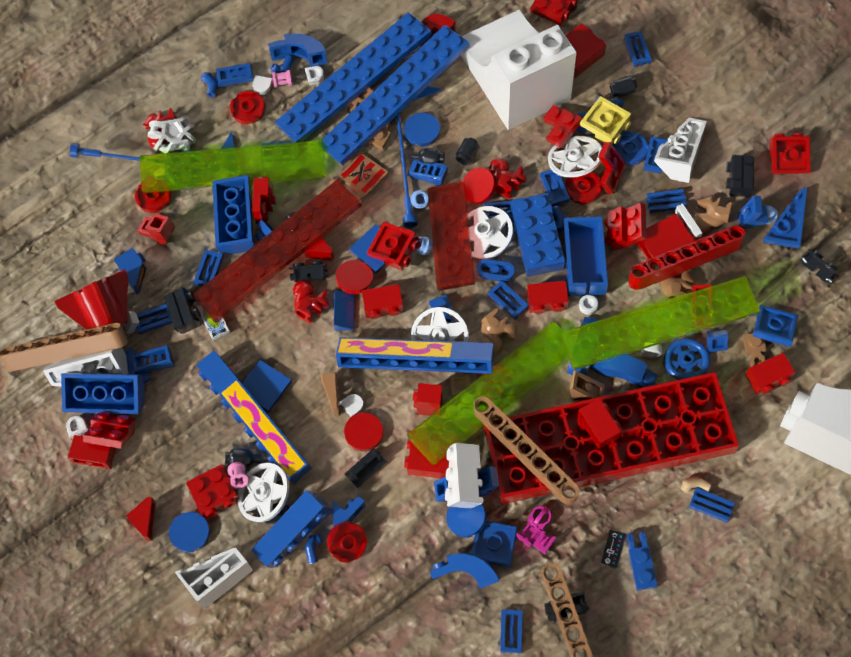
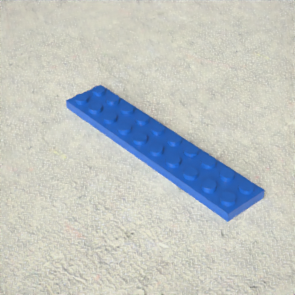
(353, 78)
(394, 94)

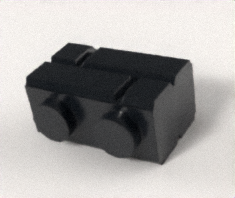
(740, 176)
(182, 310)

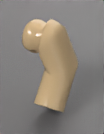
(693, 482)

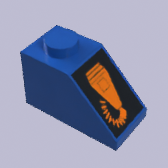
(134, 266)

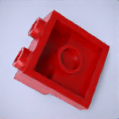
(553, 10)
(790, 154)
(263, 199)
(626, 226)
(394, 246)
(110, 430)
(212, 491)

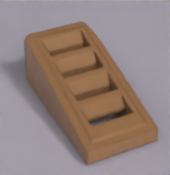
(330, 384)

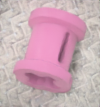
(282, 78)
(238, 475)

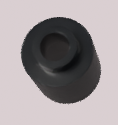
(623, 86)
(467, 151)

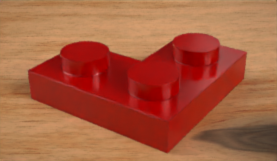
(564, 125)
(614, 167)

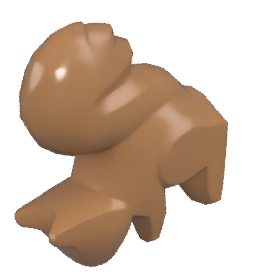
(715, 214)
(676, 287)
(493, 327)

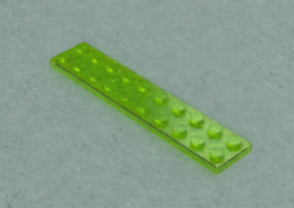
(202, 167)
(659, 323)
(506, 384)

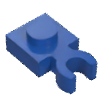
(442, 302)

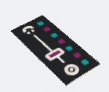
(613, 548)

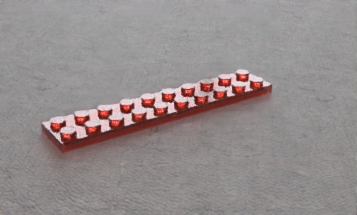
(276, 250)

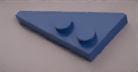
(788, 228)

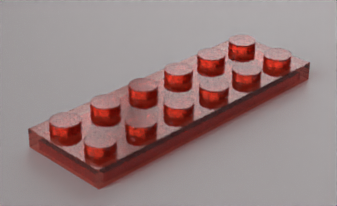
(451, 236)

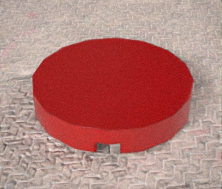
(247, 107)
(479, 185)
(584, 188)
(152, 201)
(354, 276)
(363, 432)
(347, 542)

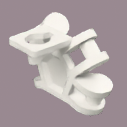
(173, 132)

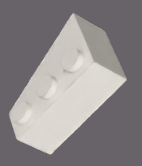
(463, 476)
(215, 576)

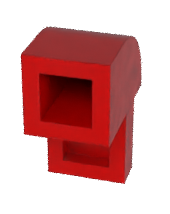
(436, 22)
(157, 228)

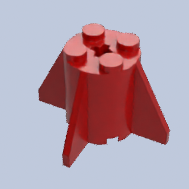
(98, 302)

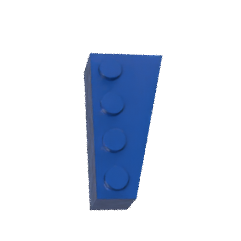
(292, 529)

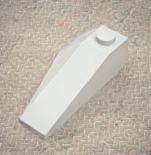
(681, 150)
(104, 362)

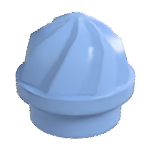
(419, 199)
(425, 246)

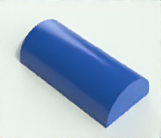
(233, 215)
(102, 393)

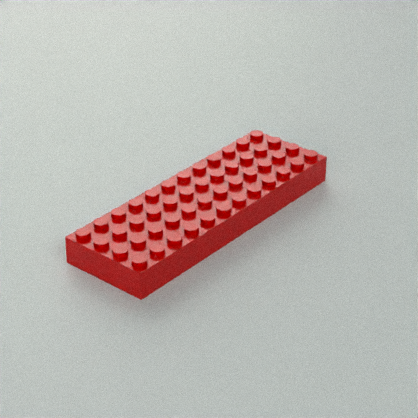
(659, 430)

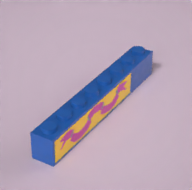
(415, 355)
(253, 416)

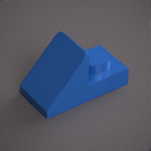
(753, 213)
(352, 510)

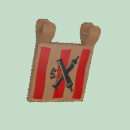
(362, 176)

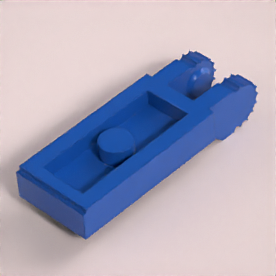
(641, 563)

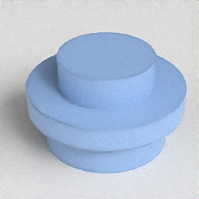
(772, 214)

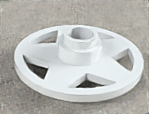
(575, 157)
(487, 232)
(439, 329)
(264, 492)

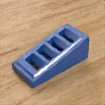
(435, 167)
(162, 364)

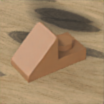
(585, 387)

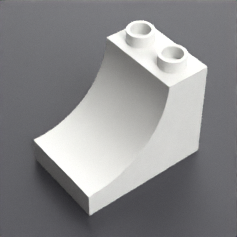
(520, 67)
(821, 425)

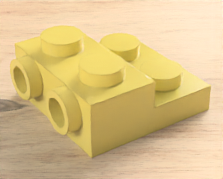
(606, 121)

